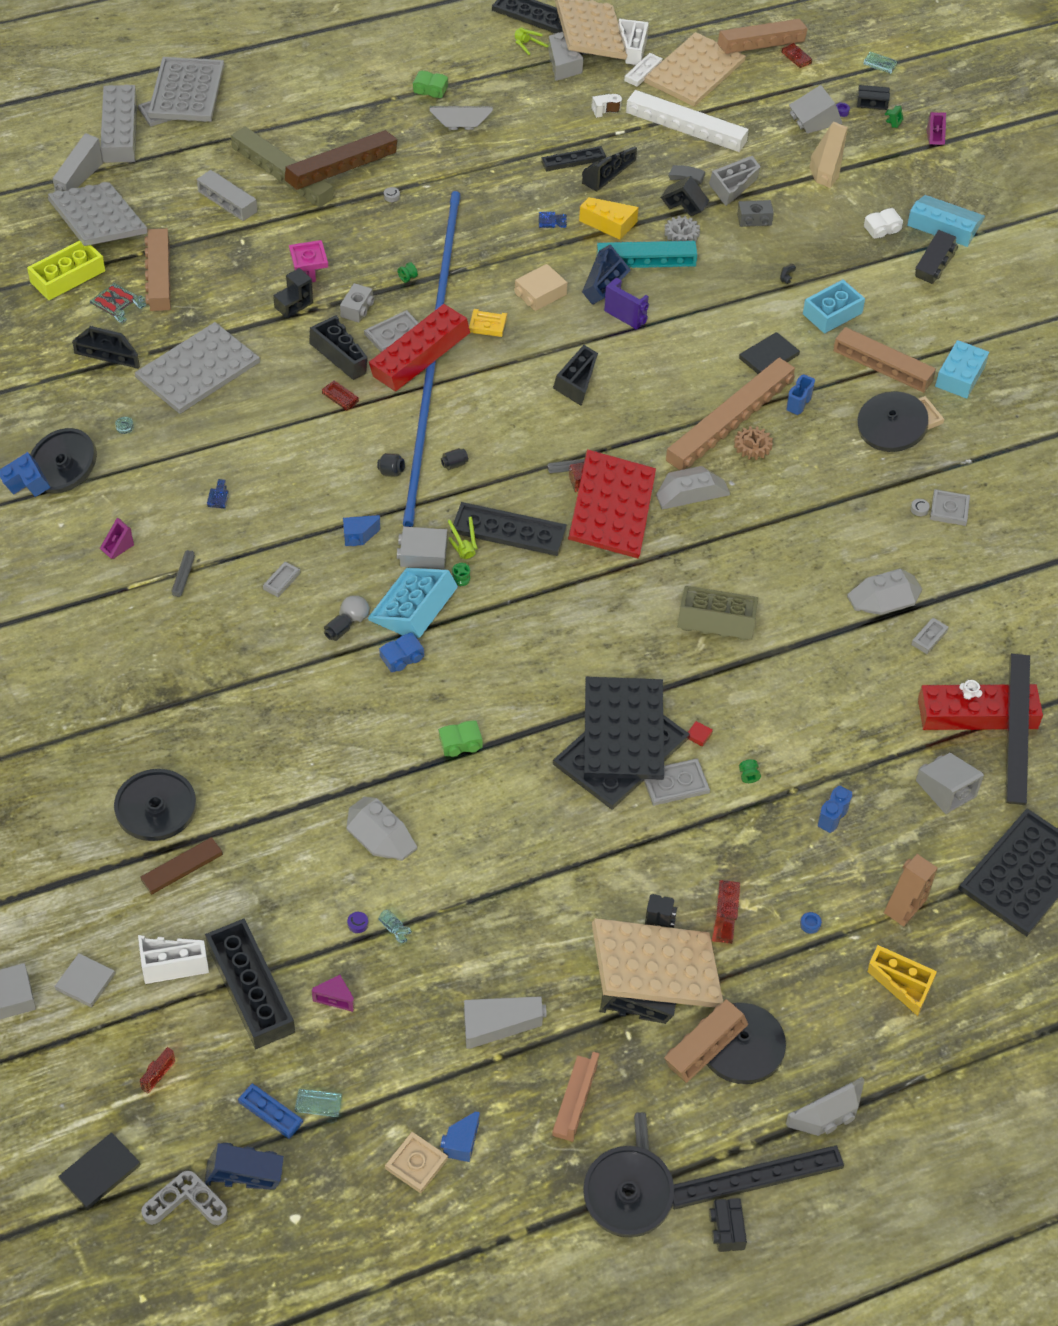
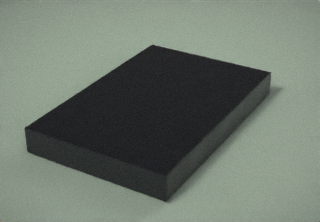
(767, 351)
(99, 1170)

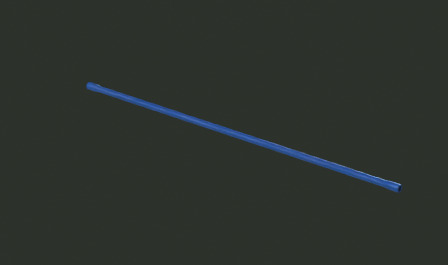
(409, 513)

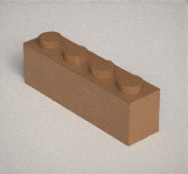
(706, 1040)

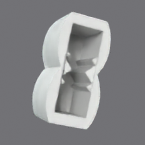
(883, 223)

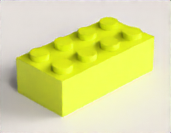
(66, 269)

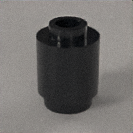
(454, 458)
(337, 627)

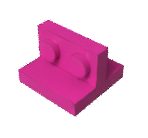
(308, 257)

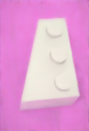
(634, 38)

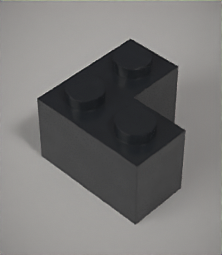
(685, 193)
(296, 295)

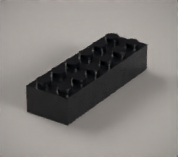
(250, 983)

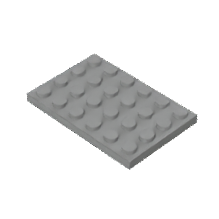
(186, 89)
(97, 213)
(197, 367)

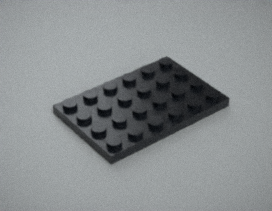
(624, 728)
(612, 790)
(1018, 874)

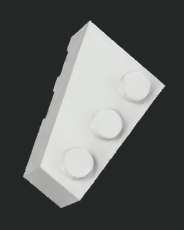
(171, 959)

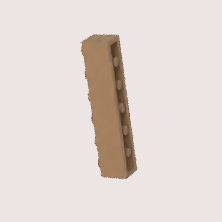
(762, 36)
(158, 269)
(884, 359)

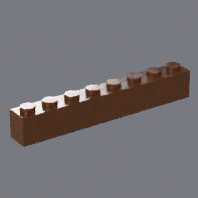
(340, 159)

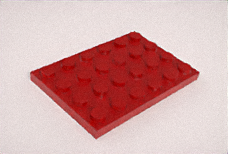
(612, 504)

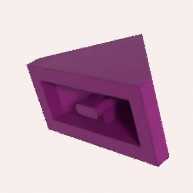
(936, 128)
(118, 539)
(334, 994)

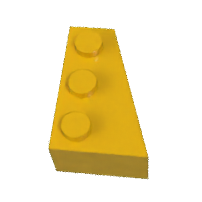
(608, 216)
(902, 977)

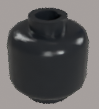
(391, 465)

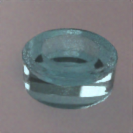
(124, 425)

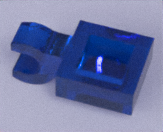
(549, 219)
(219, 496)

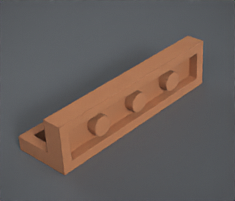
(575, 1097)

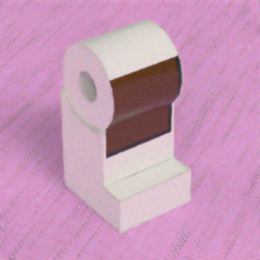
(606, 103)

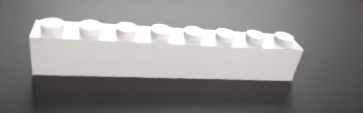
(687, 121)

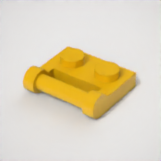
(487, 323)

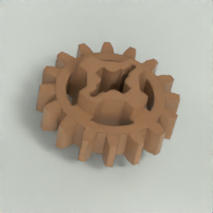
(753, 442)

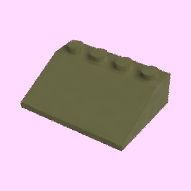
(718, 612)

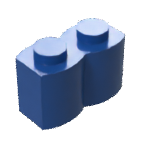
(800, 394)
(401, 652)
(834, 809)

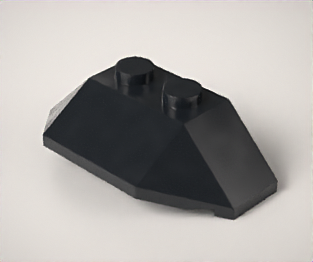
(106, 346)

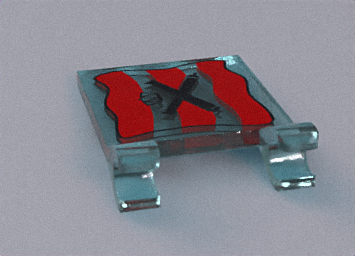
(115, 299)

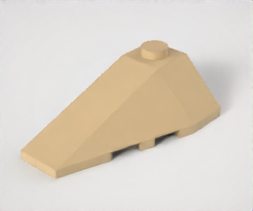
(828, 155)

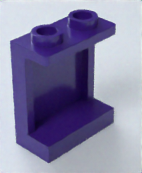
(625, 306)

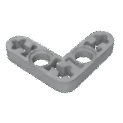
(188, 1192)

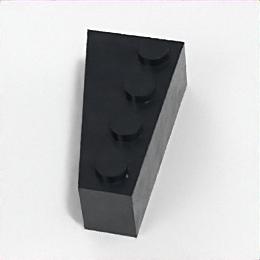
(338, 346)

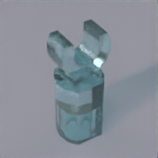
(394, 925)

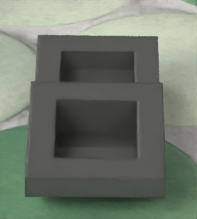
(680, 172)

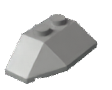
(461, 115)
(690, 487)
(886, 592)
(379, 830)
(829, 1111)

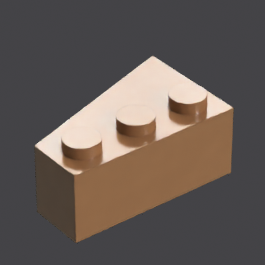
(911, 889)

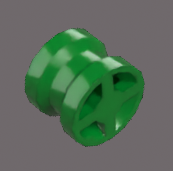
(407, 272)
(461, 569)
(749, 771)

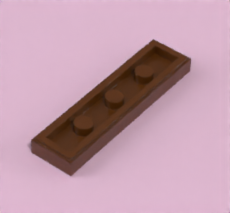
(181, 865)

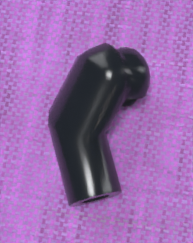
(785, 277)

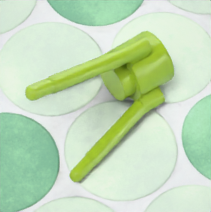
(522, 36)
(465, 549)

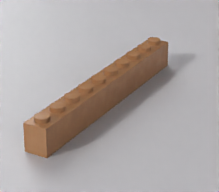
(730, 414)

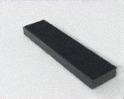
(573, 158)

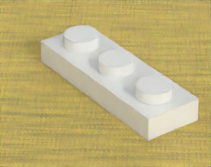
(642, 69)

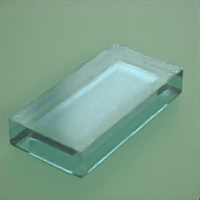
(880, 62)
(318, 1102)

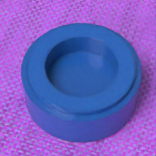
(810, 922)

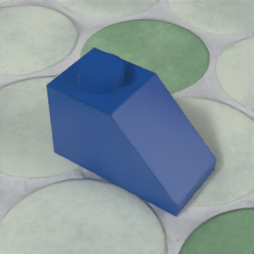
(360, 529)
(461, 1138)

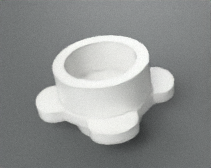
(968, 686)

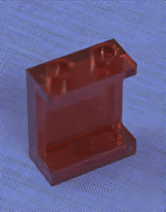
(725, 911)

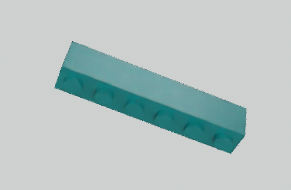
(655, 253)

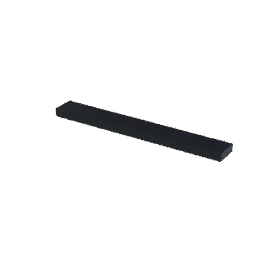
(1018, 729)
(757, 1176)

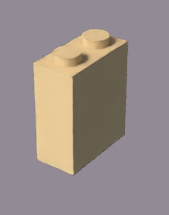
(540, 287)

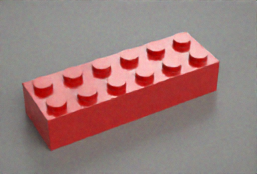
(419, 347)
(947, 709)

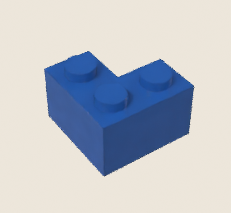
(24, 473)

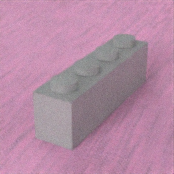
(227, 195)

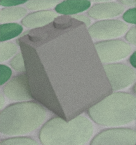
(815, 111)
(949, 781)

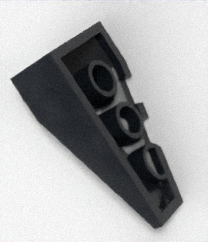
(606, 169)

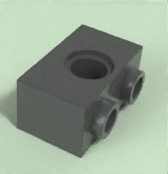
(755, 213)

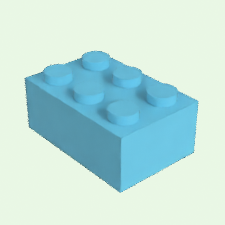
(833, 306)
(962, 369)

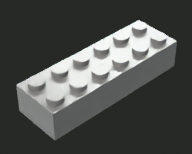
(118, 123)

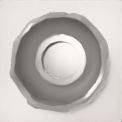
(355, 608)

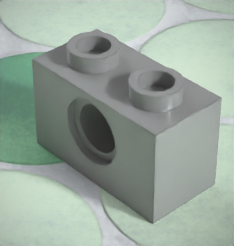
(356, 303)

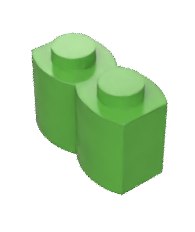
(430, 84)
(460, 738)

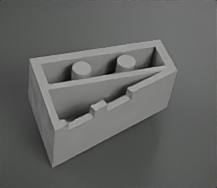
(564, 61)
(734, 178)

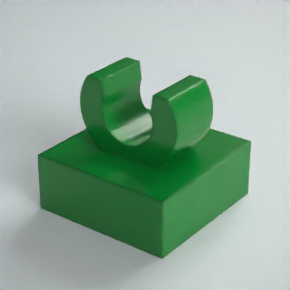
(896, 116)

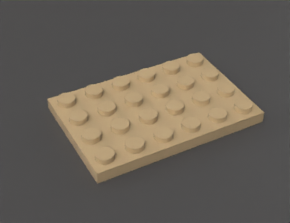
(591, 28)
(694, 69)
(656, 963)

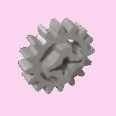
(682, 229)

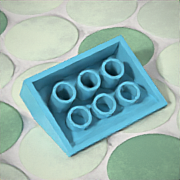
(934, 214)
(414, 600)

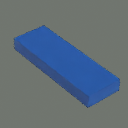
(270, 1111)

